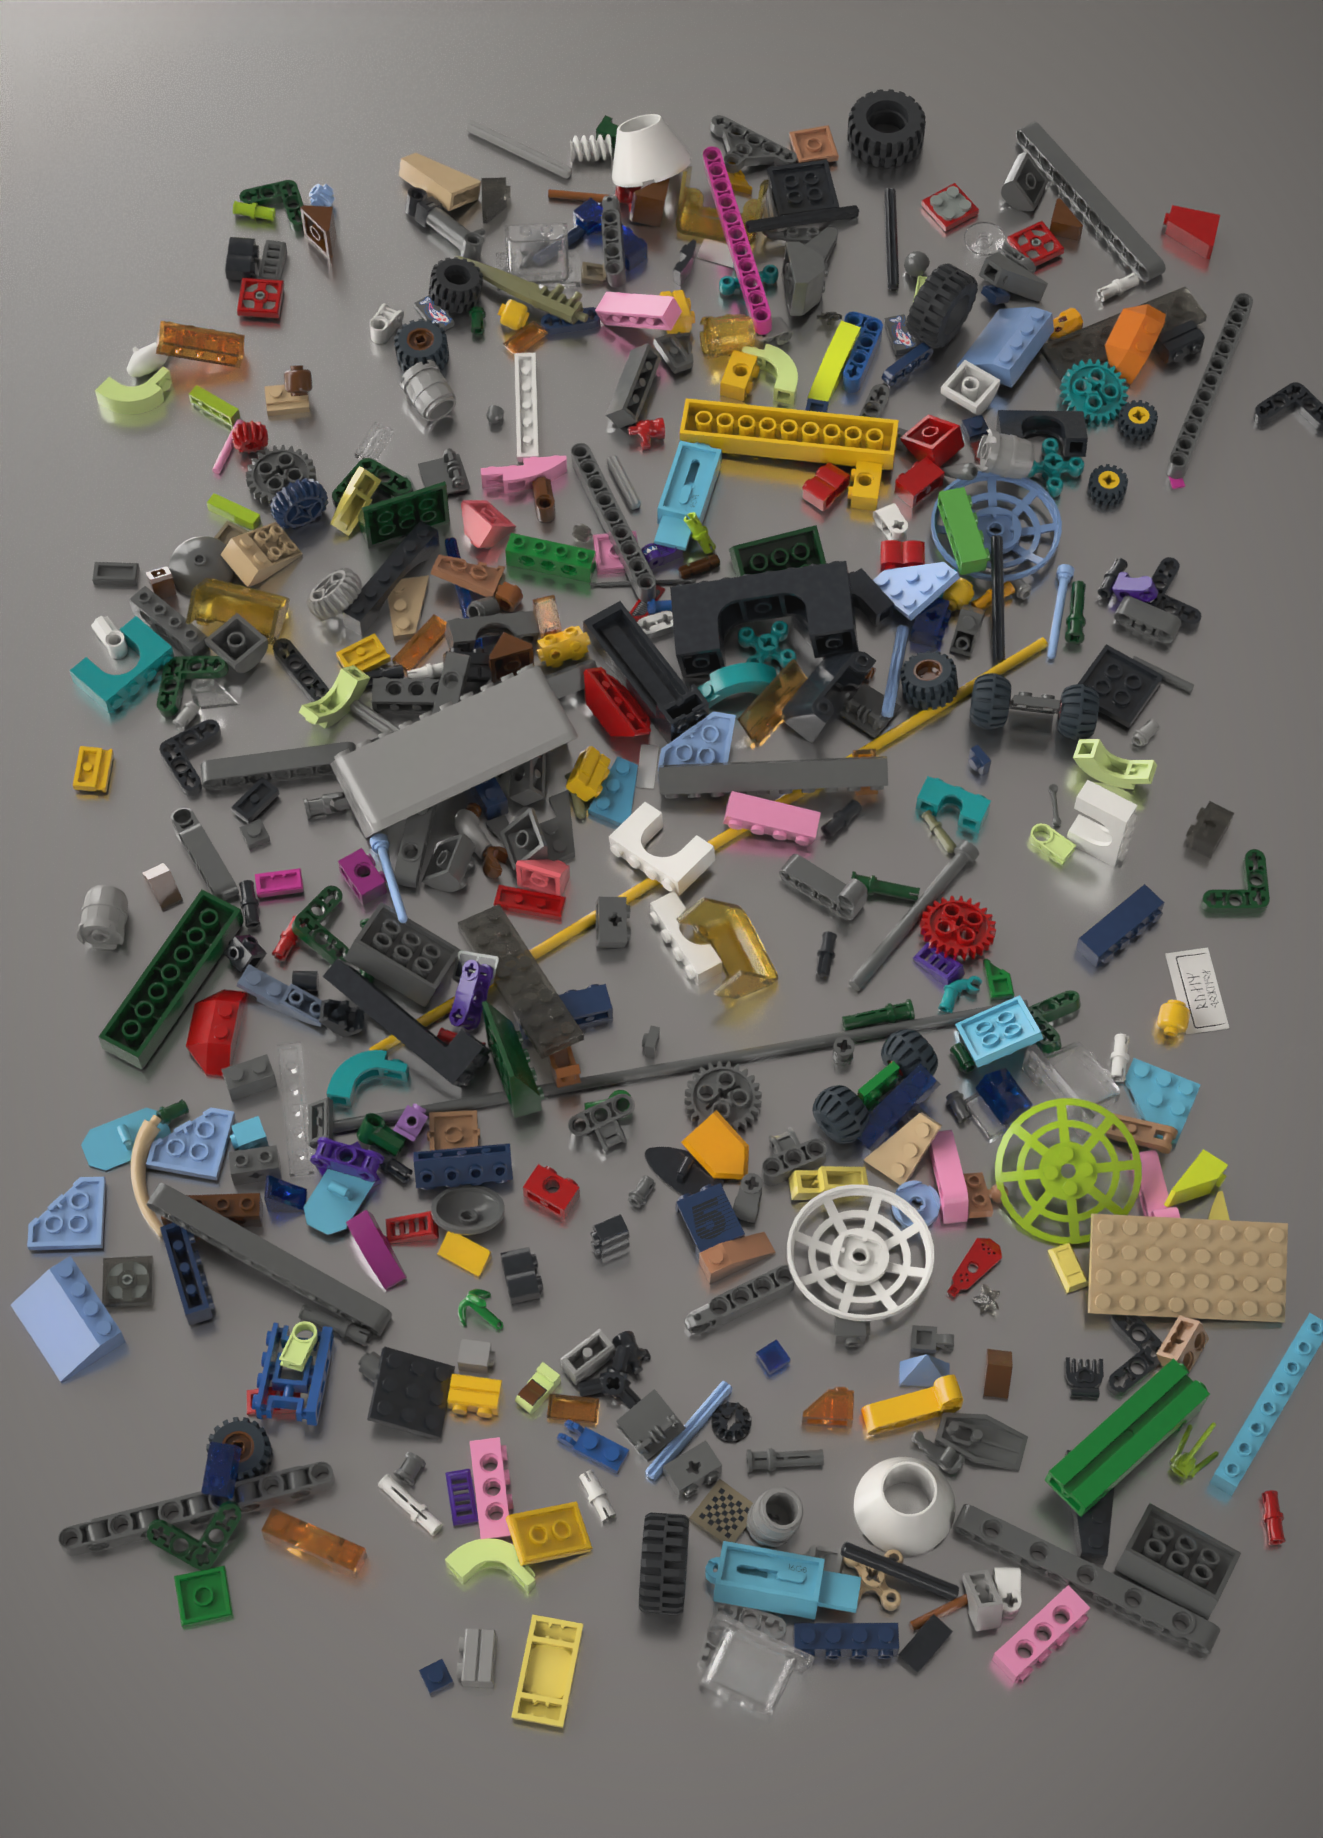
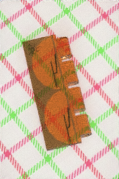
(766, 709)

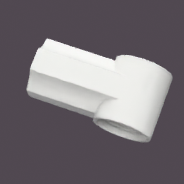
(110, 637)

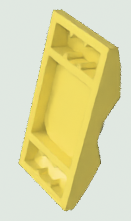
(547, 1671)

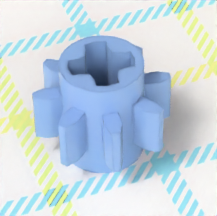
(321, 195)

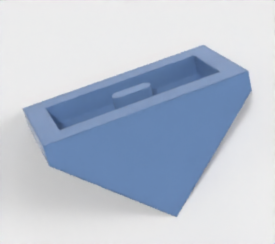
(922, 1371)

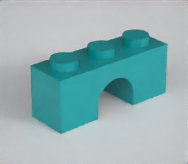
(938, 794)

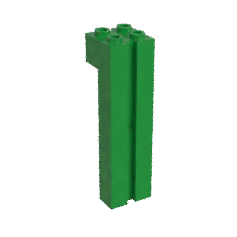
(1127, 1437)

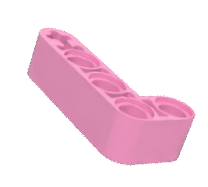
(949, 1178)
(1153, 1187)

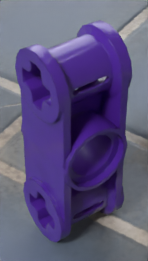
(470, 995)
(362, 1165)

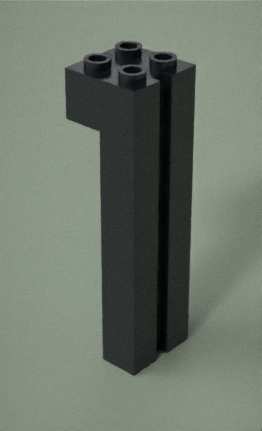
(645, 672)
(452, 1061)

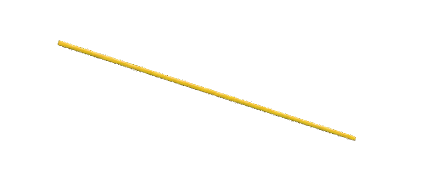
(729, 834)

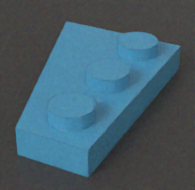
(617, 796)

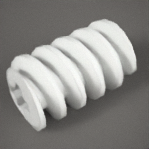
(590, 148)

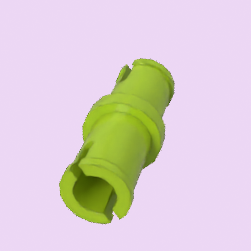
(254, 211)
(699, 533)

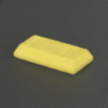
(1068, 1267)

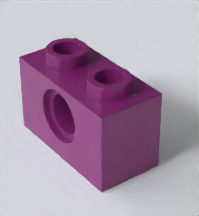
(367, 887)

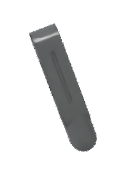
(613, 241)
(204, 854)
(708, 1318)

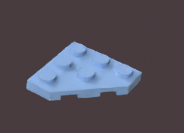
(916, 586)
(702, 743)
(195, 1146)
(72, 1219)

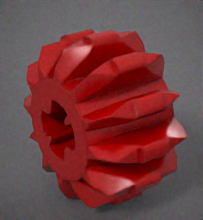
(250, 436)

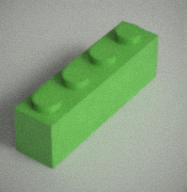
(963, 530)

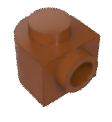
(508, 596)

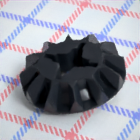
(736, 1431)

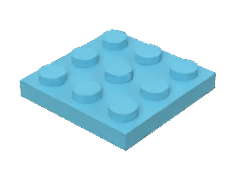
(999, 1031)

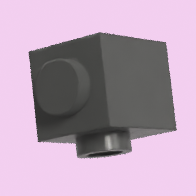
(851, 1332)

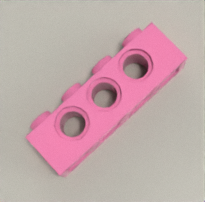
(482, 1453)
(1065, 1603)

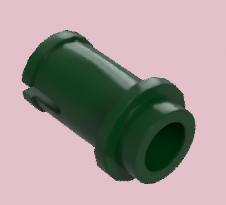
(477, 317)
(963, 1058)
(172, 1111)

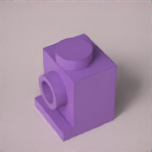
(406, 1130)

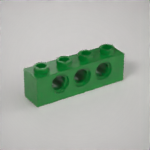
(550, 557)

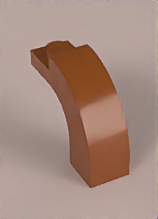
(564, 1068)

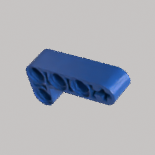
(863, 350)

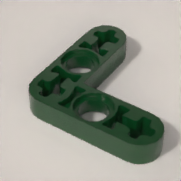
(280, 196)
(377, 470)
(184, 672)
(1246, 895)
(314, 923)
(1063, 1005)
(194, 1545)

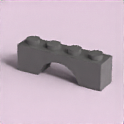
(467, 631)

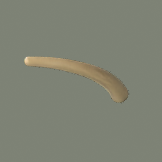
(140, 1151)

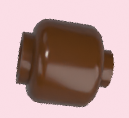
(298, 381)

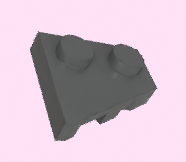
(676, 350)

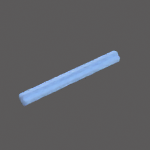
(894, 671)
(692, 1426)

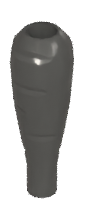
(961, 471)

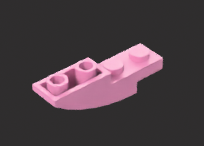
(520, 478)

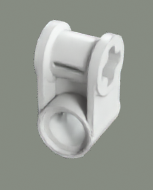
(385, 323)
(891, 522)
(1008, 1584)

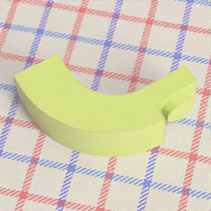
(781, 368)
(134, 399)
(336, 703)
(1110, 769)
(488, 1553)

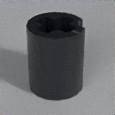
(306, 980)

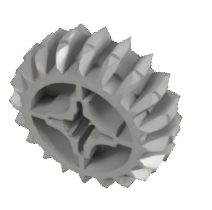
(334, 593)

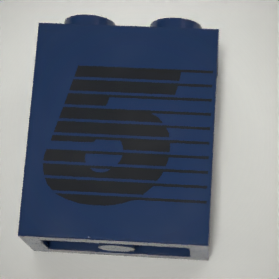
(709, 1217)

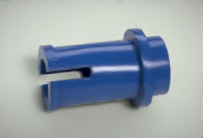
(658, 606)

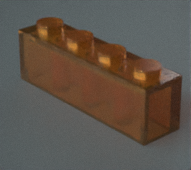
(200, 344)

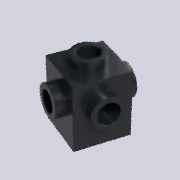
(244, 951)

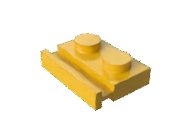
(364, 654)
(92, 769)

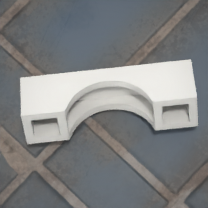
(699, 960)

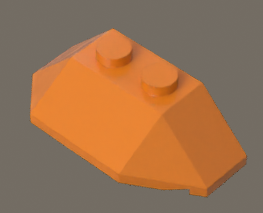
(1133, 339)

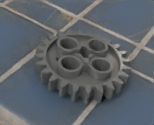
(279, 475)
(709, 1083)

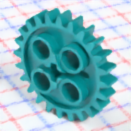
(1094, 391)

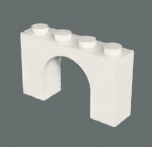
(1112, 811)
(673, 872)

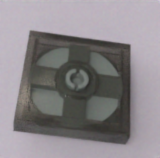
(128, 1281)

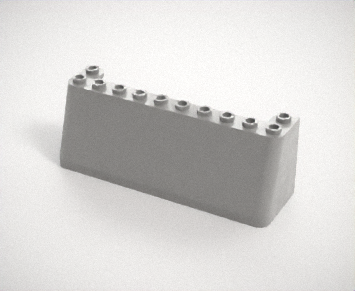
(452, 749)

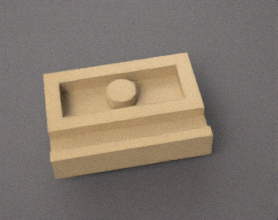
(282, 403)

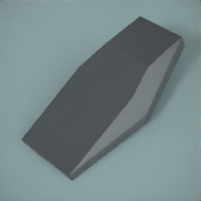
(982, 1439)

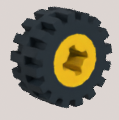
(1136, 428)
(1100, 488)

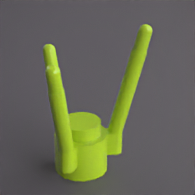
(1184, 1463)

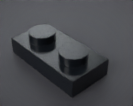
(255, 800)

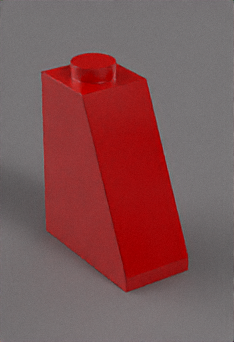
(1192, 229)

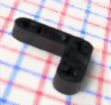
(1296, 401)
(1164, 600)
(181, 751)
(1142, 1356)

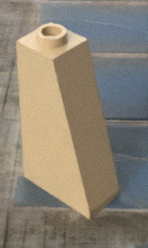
(440, 181)

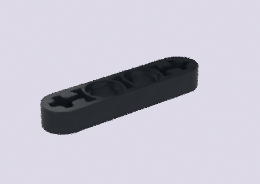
(301, 672)

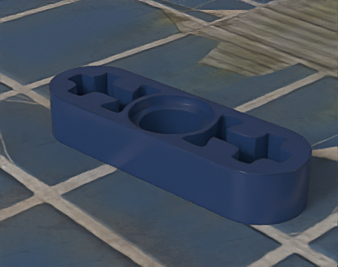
(565, 327)
(907, 364)

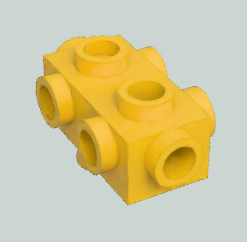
(562, 646)

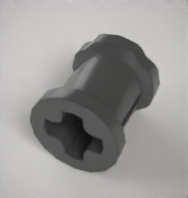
(840, 1044)
(409, 1468)

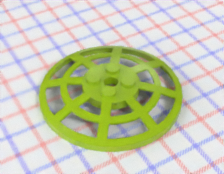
(1067, 1153)

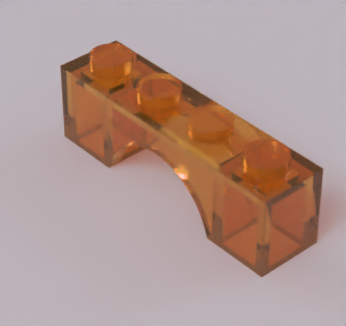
(297, 1534)

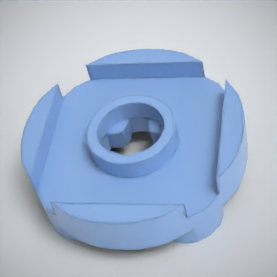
(921, 1194)

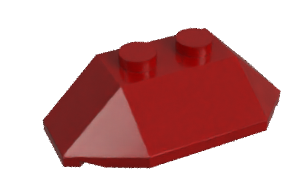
(614, 705)
(216, 1030)

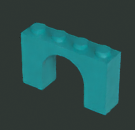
(111, 690)

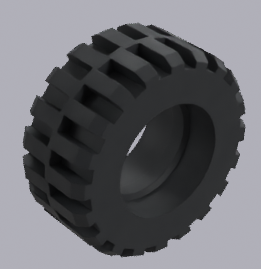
(891, 109)
(942, 306)
(663, 1563)

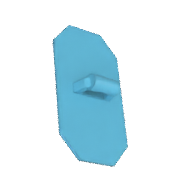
(113, 1142)
(335, 1201)

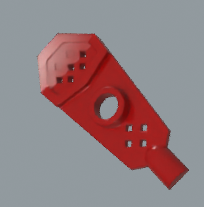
(979, 1258)

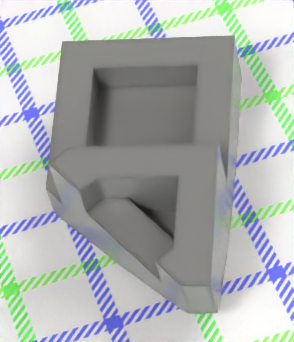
(832, 1556)

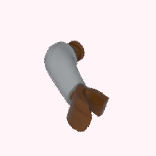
(468, 824)

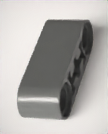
(1147, 619)

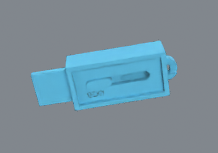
(686, 491)
(779, 1581)

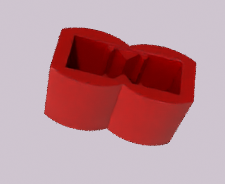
(825, 486)
(901, 554)

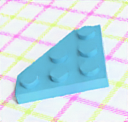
(1161, 1095)

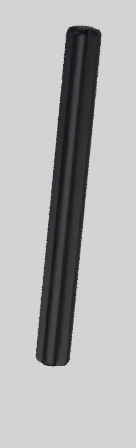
(802, 219)
(891, 238)
(997, 598)

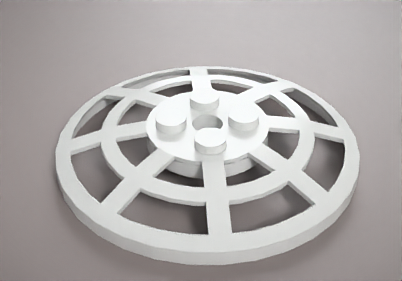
(864, 1241)

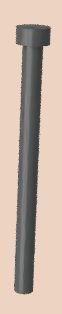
(964, 854)

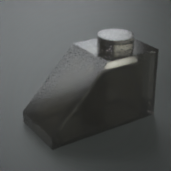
(494, 197)

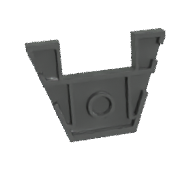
(556, 831)

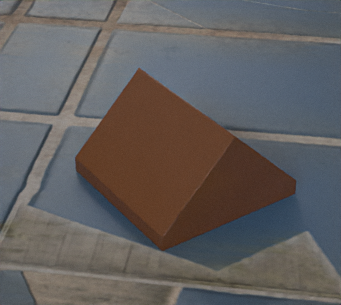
(649, 203)
(320, 227)
(509, 656)

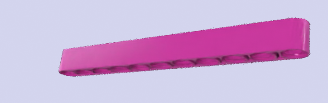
(737, 240)

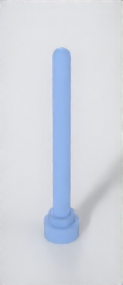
(1064, 574)
(380, 845)

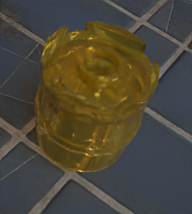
(726, 334)

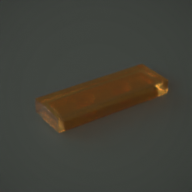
(421, 643)

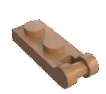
(1145, 1133)

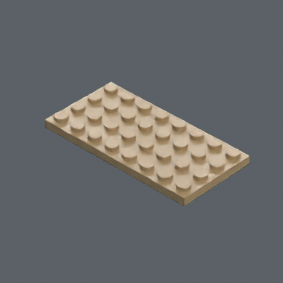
(1187, 1268)

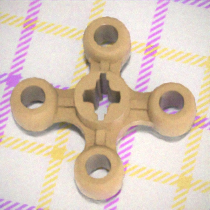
(880, 1586)

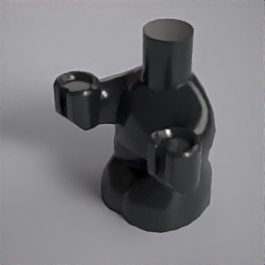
(628, 1339)

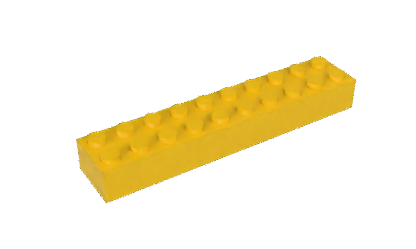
(790, 433)

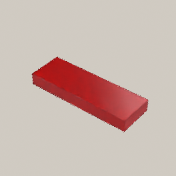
(530, 902)

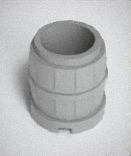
(428, 390)
(1005, 455)
(103, 917)
(783, 1505)

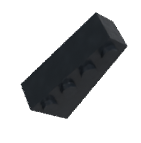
(1093, 1529)

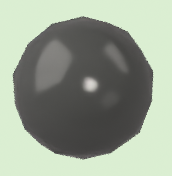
(916, 263)

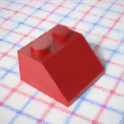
(934, 439)

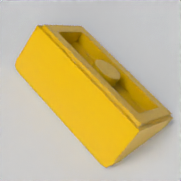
(464, 1253)

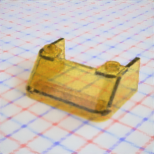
(703, 221)
(220, 601)
(735, 943)

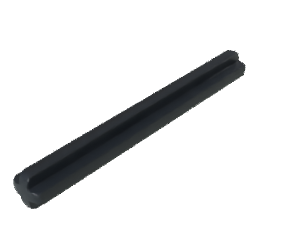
(899, 1570)

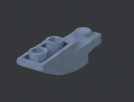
(281, 997)

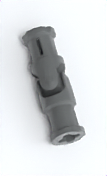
(322, 804)

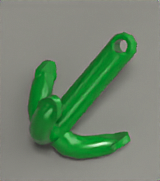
(479, 1305)

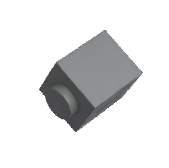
(475, 1356)

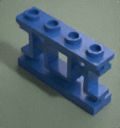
(313, 1375)

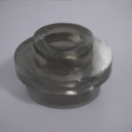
(582, 533)

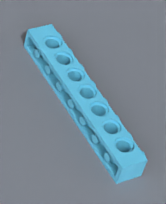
(1269, 1405)

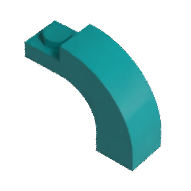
(735, 679)
(360, 1069)

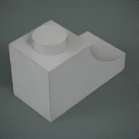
(983, 1600)

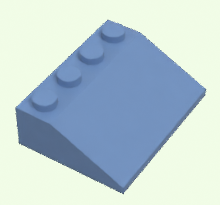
(1010, 342)
(67, 1320)

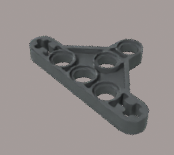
(756, 153)

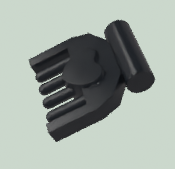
(1084, 1380)

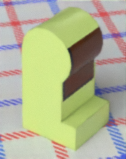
(538, 1388)

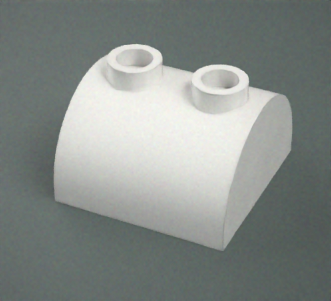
(971, 387)

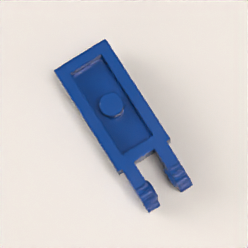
(595, 1447)

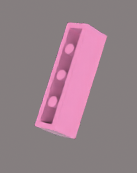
(638, 310)
(771, 818)

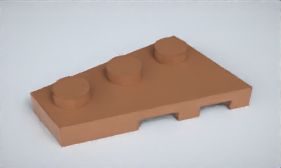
(470, 576)

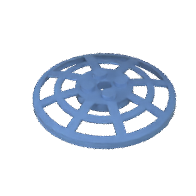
(1007, 523)

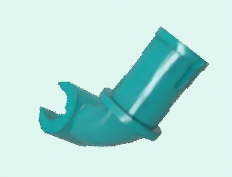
(955, 989)

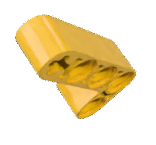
(914, 1406)

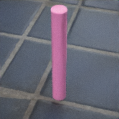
(225, 452)

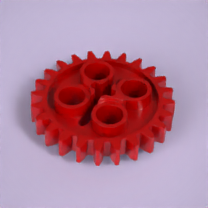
(958, 928)

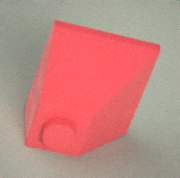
(484, 523)
(543, 875)

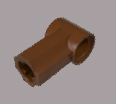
(544, 499)

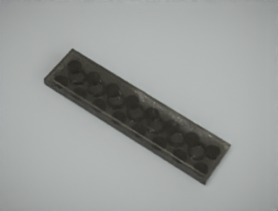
(1091, 340)
(522, 982)

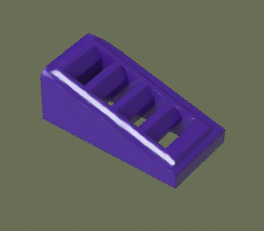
(953, 971)
(456, 1476)

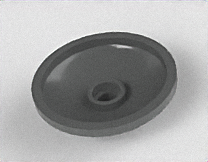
(189, 573)
(467, 1209)

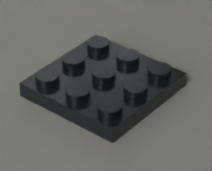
(802, 187)
(1121, 684)
(410, 1393)

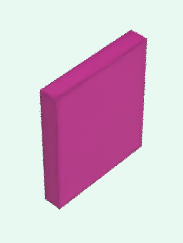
(1177, 483)

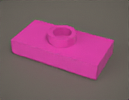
(279, 883)

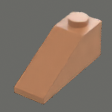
(734, 1256)

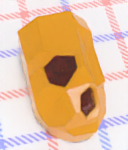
(1066, 323)

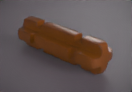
(699, 566)

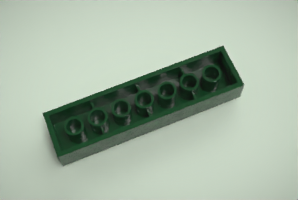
(171, 979)

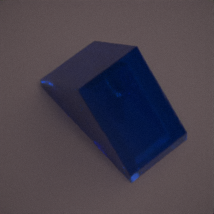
(284, 1196)

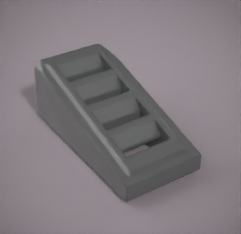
(276, 250)

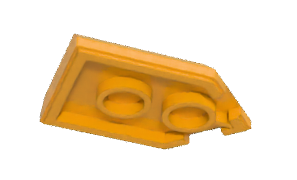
(718, 1148)

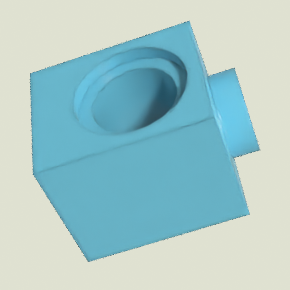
(248, 1134)

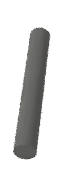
(1181, 683)

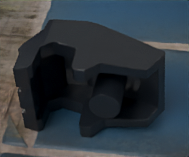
(341, 1017)

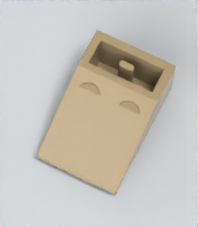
(260, 553)

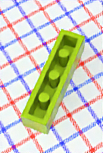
(214, 405)
(233, 512)

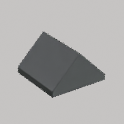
(524, 839)

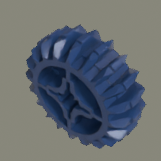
(299, 503)

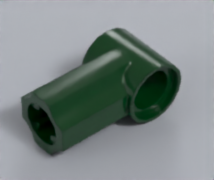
(376, 1132)

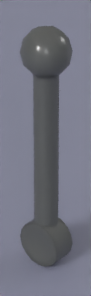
(1053, 788)

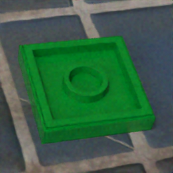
(203, 1596)

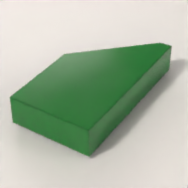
(998, 982)

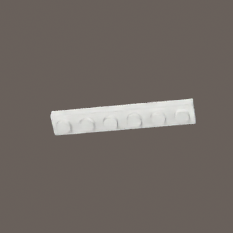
(526, 406)

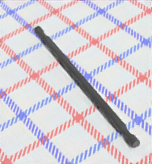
(627, 583)

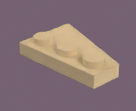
(406, 606)
(905, 1149)

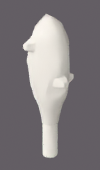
(145, 361)

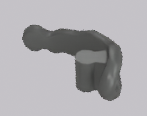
(946, 1458)

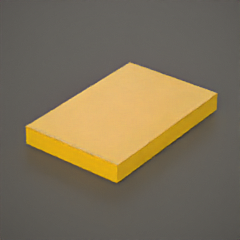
(548, 1533)

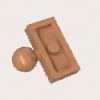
(979, 1196)

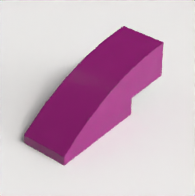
(376, 1249)

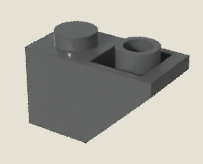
(967, 630)

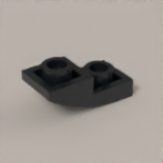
(686, 263)
(925, 1643)

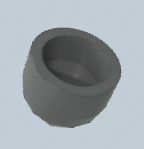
(495, 414)

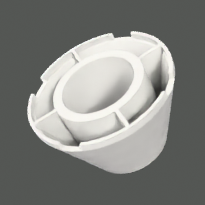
(647, 151)
(899, 1531)

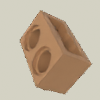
(1183, 1342)

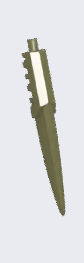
(548, 301)

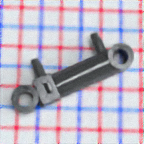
(430, 212)

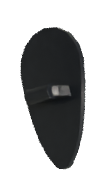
(679, 1169)

